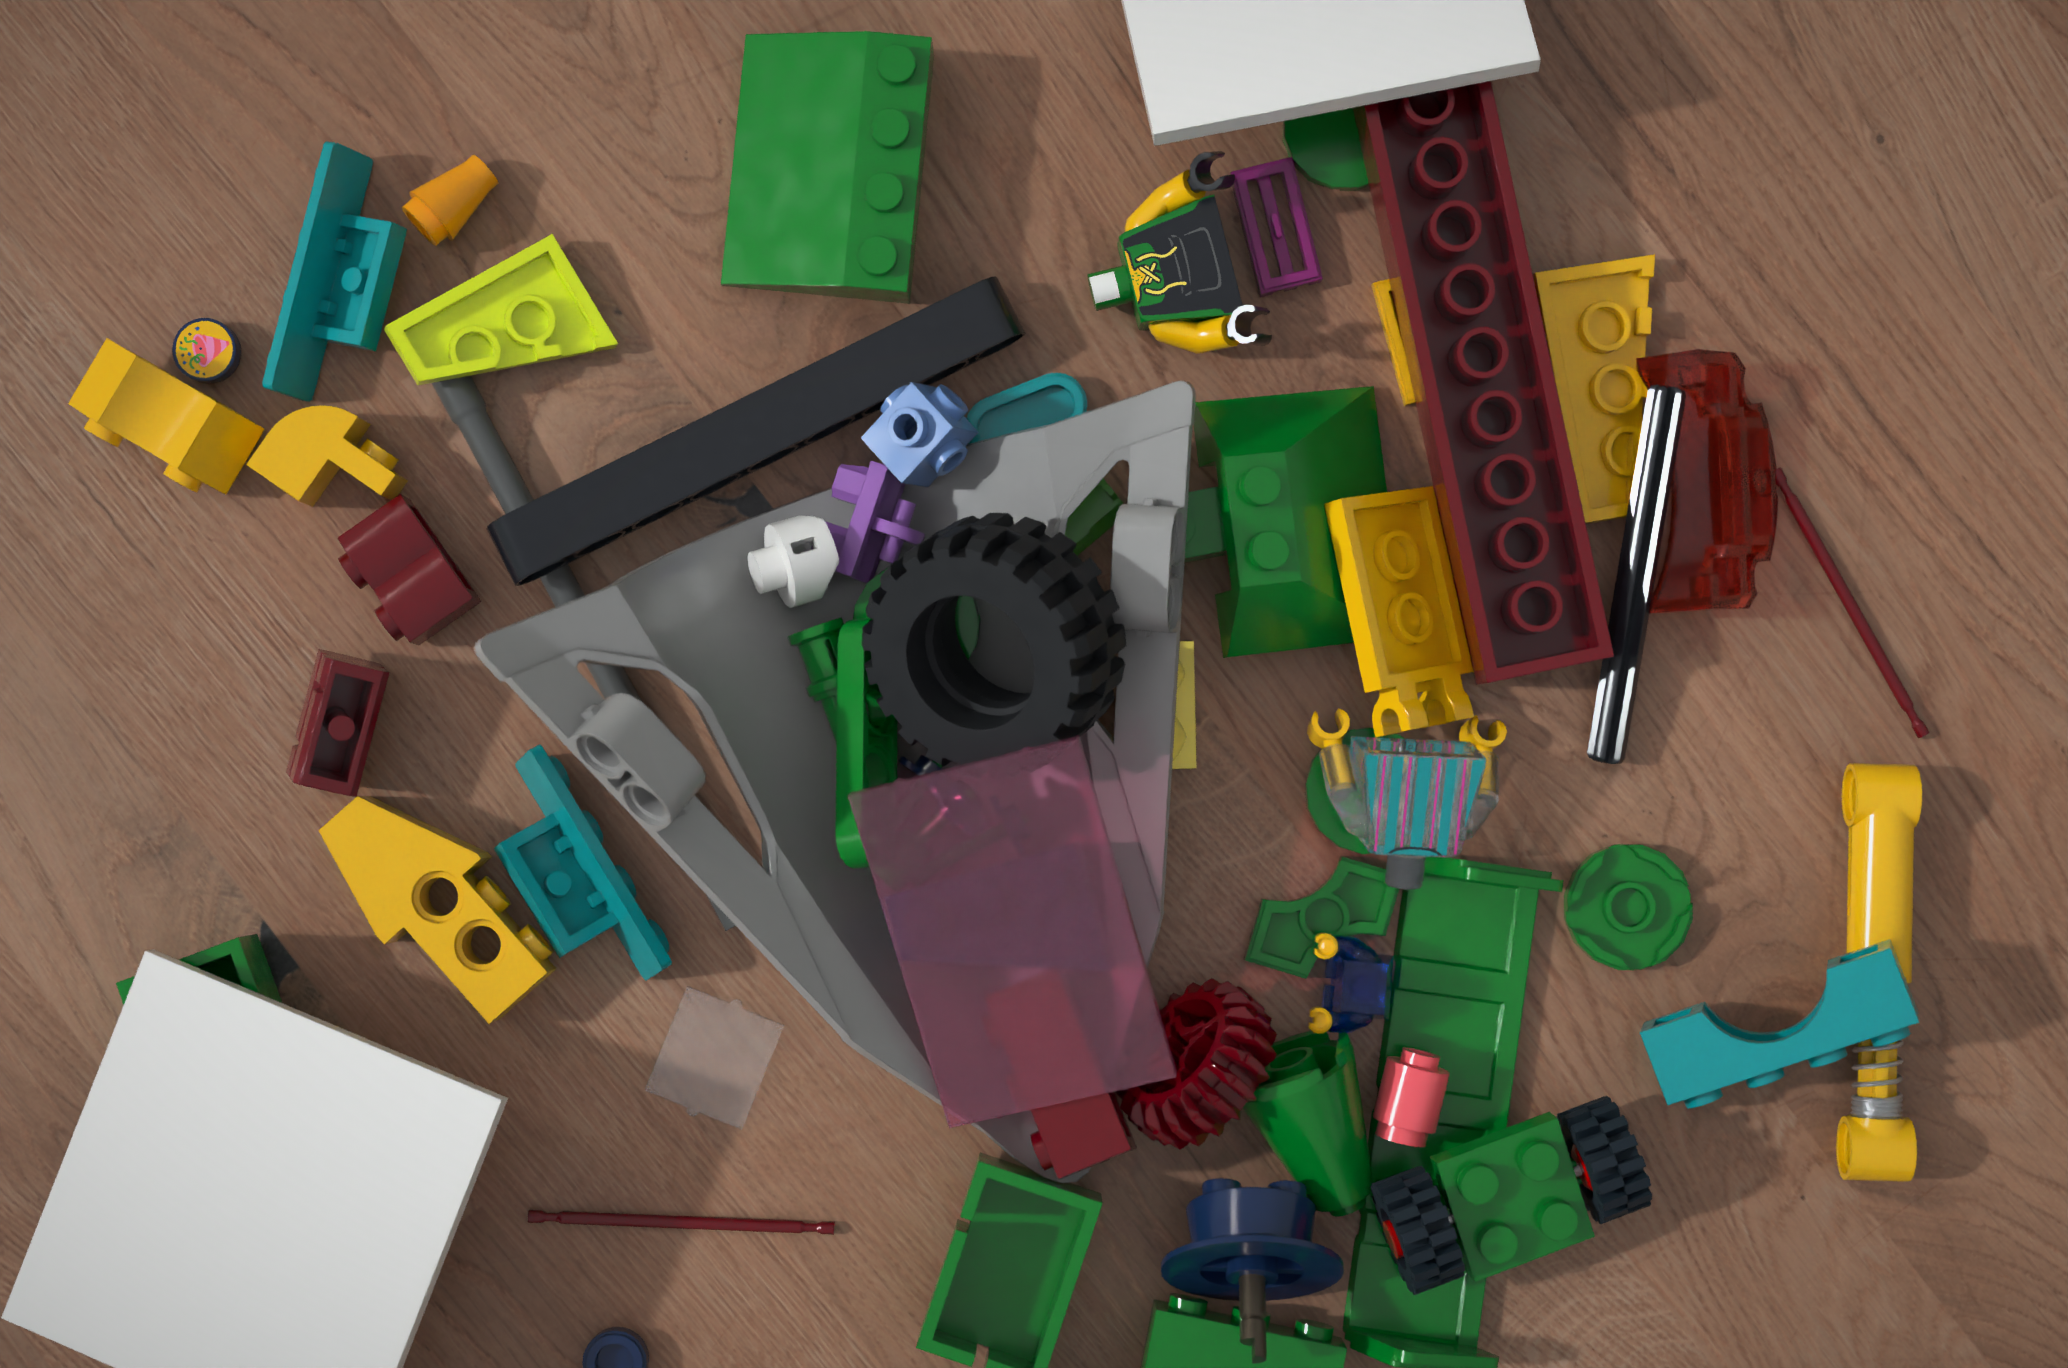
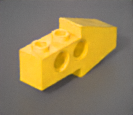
(390, 870)

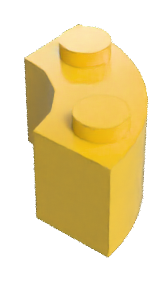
(165, 417)

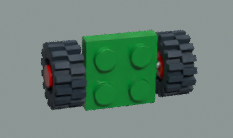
(1512, 1195)

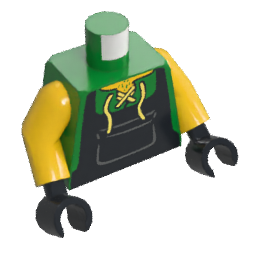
(1180, 267)

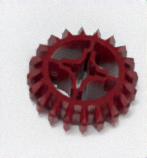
(1220, 1057)

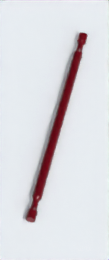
(1850, 604)
(681, 1222)

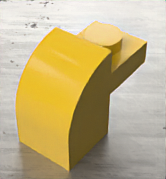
(311, 447)

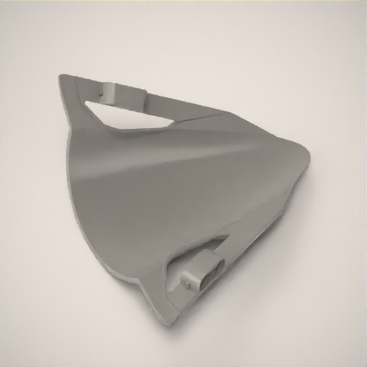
(731, 655)

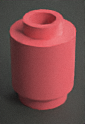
(1410, 1097)

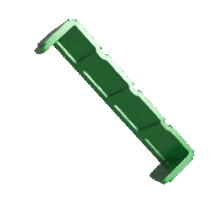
(1461, 997)

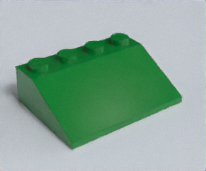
(829, 164)

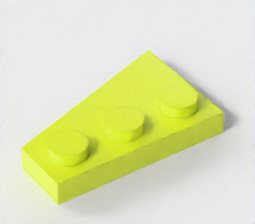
(503, 319)

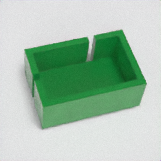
(1009, 1267)

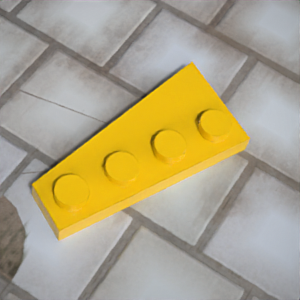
(1594, 333)

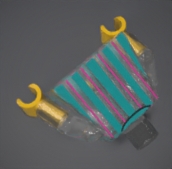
(1410, 793)

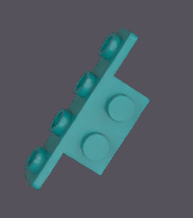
(337, 275)
(571, 877)

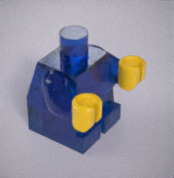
(1357, 988)

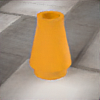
(449, 200)

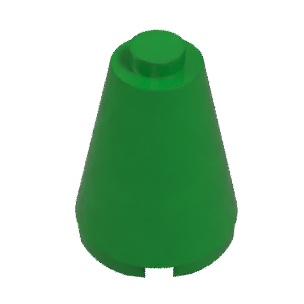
(1316, 1119)

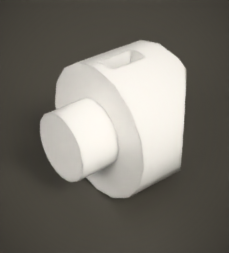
(789, 562)

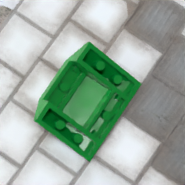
(1274, 474)

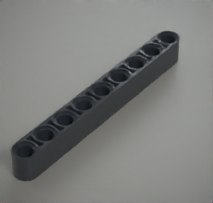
(753, 431)

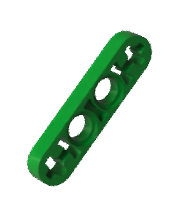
(859, 739)

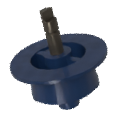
(1252, 1250)

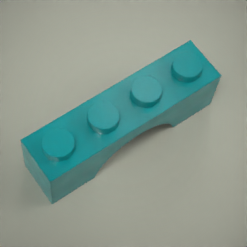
(1701, 1052)

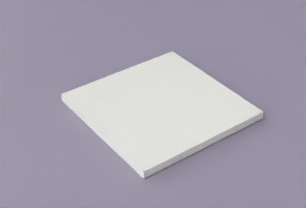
(1274, 61)
(250, 1188)

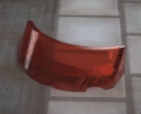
(1719, 485)

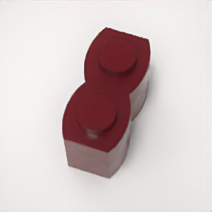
(407, 571)

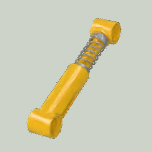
(1881, 812)

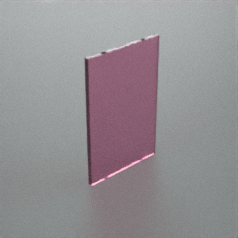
(1013, 932)

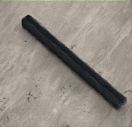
(1636, 573)

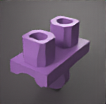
(878, 521)

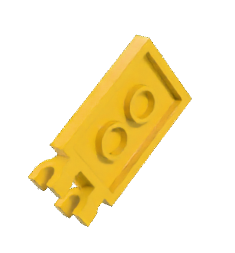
(1402, 607)

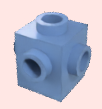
(921, 433)

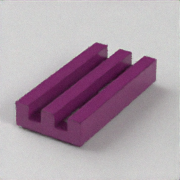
(1288, 278)

